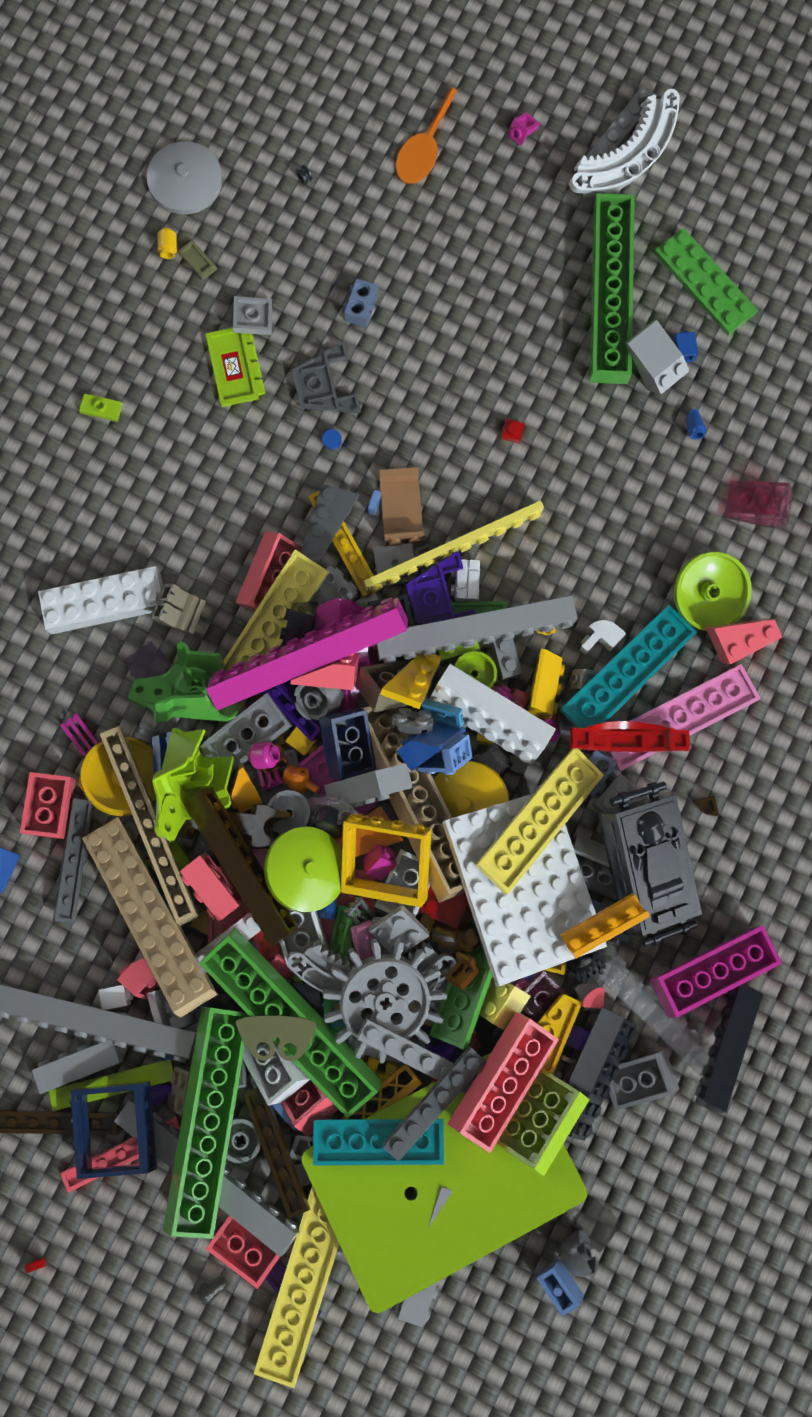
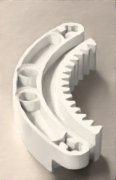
(651, 136)

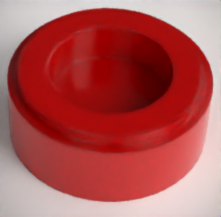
(35, 1265)

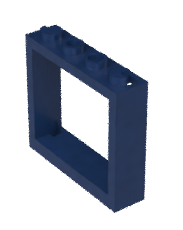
(144, 1126)

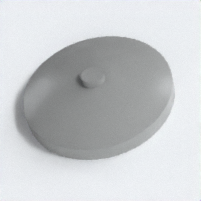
(184, 177)

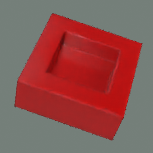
(512, 431)

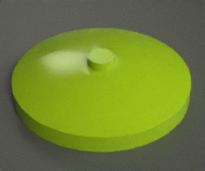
(712, 590)
(304, 869)

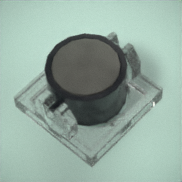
(330, 817)

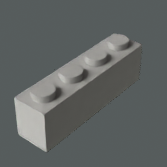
(76, 1066)

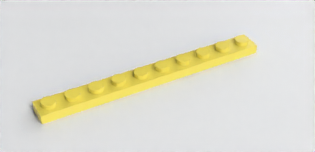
(461, 544)

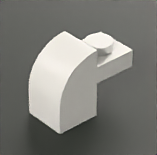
(604, 632)

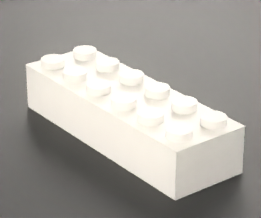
(101, 600)
(493, 715)

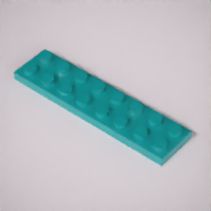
(629, 670)

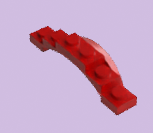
(629, 737)

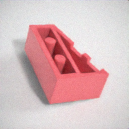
(743, 638)

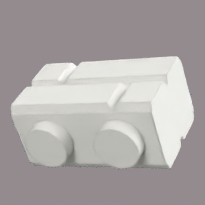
(466, 582)

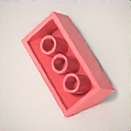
(266, 566)

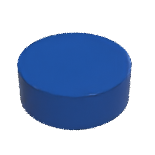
(332, 439)

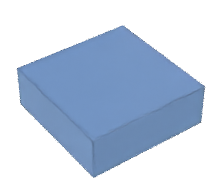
(374, 502)

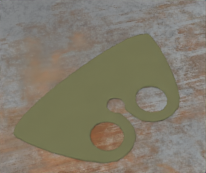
(266, 1028)

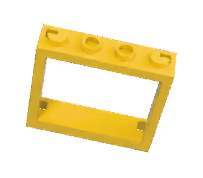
(379, 890)

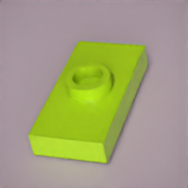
(100, 407)

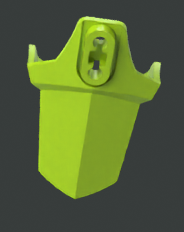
(182, 776)

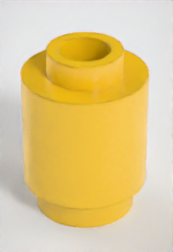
(167, 243)

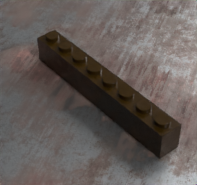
(240, 865)

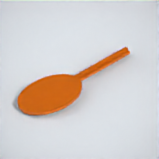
(420, 151)

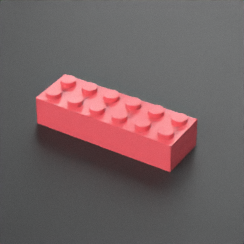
(503, 1082)

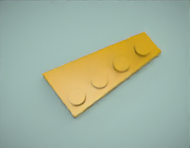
(413, 680)

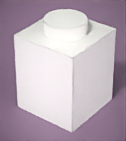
(115, 997)

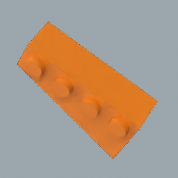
(367, 839)

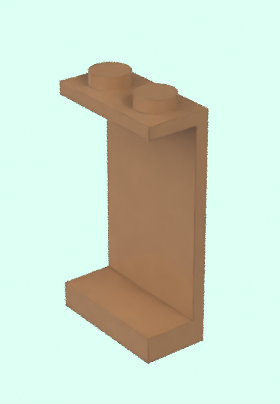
(401, 505)

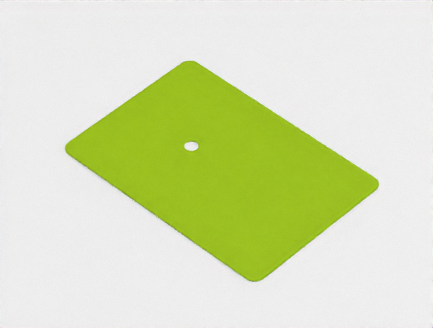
(489, 1206)

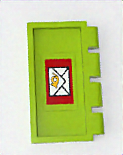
(235, 366)

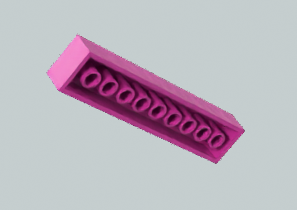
(307, 653)

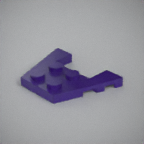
(430, 593)

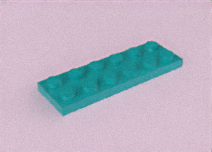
(362, 1139)

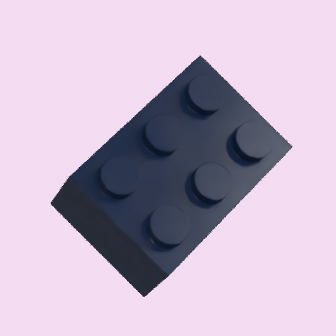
(347, 743)

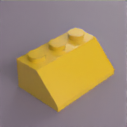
(546, 685)

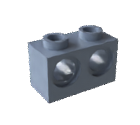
(363, 303)
(609, 771)

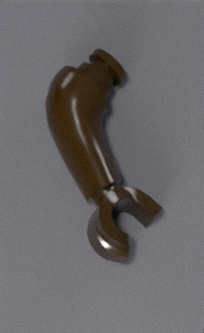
(449, 937)

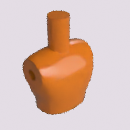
(299, 780)

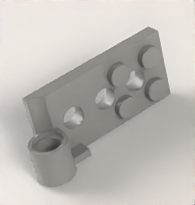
(265, 706)

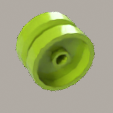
(479, 666)

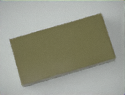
(197, 260)

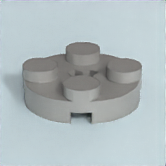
(412, 721)

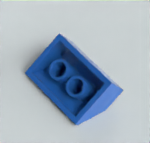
(422, 746)

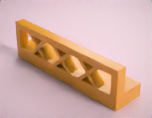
(604, 925)
(404, 1092)

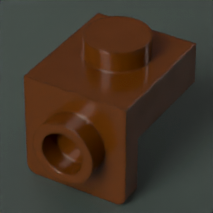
(463, 971)

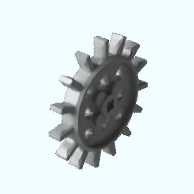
(371, 997)

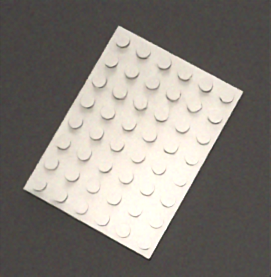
(524, 926)

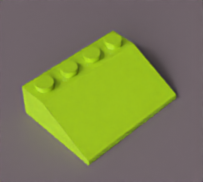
(543, 1121)

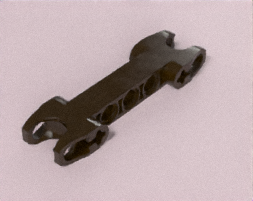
(255, 826)

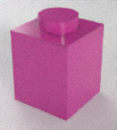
(379, 862)

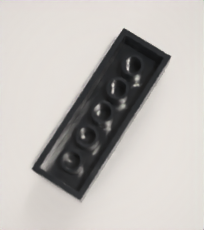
(599, 1065)

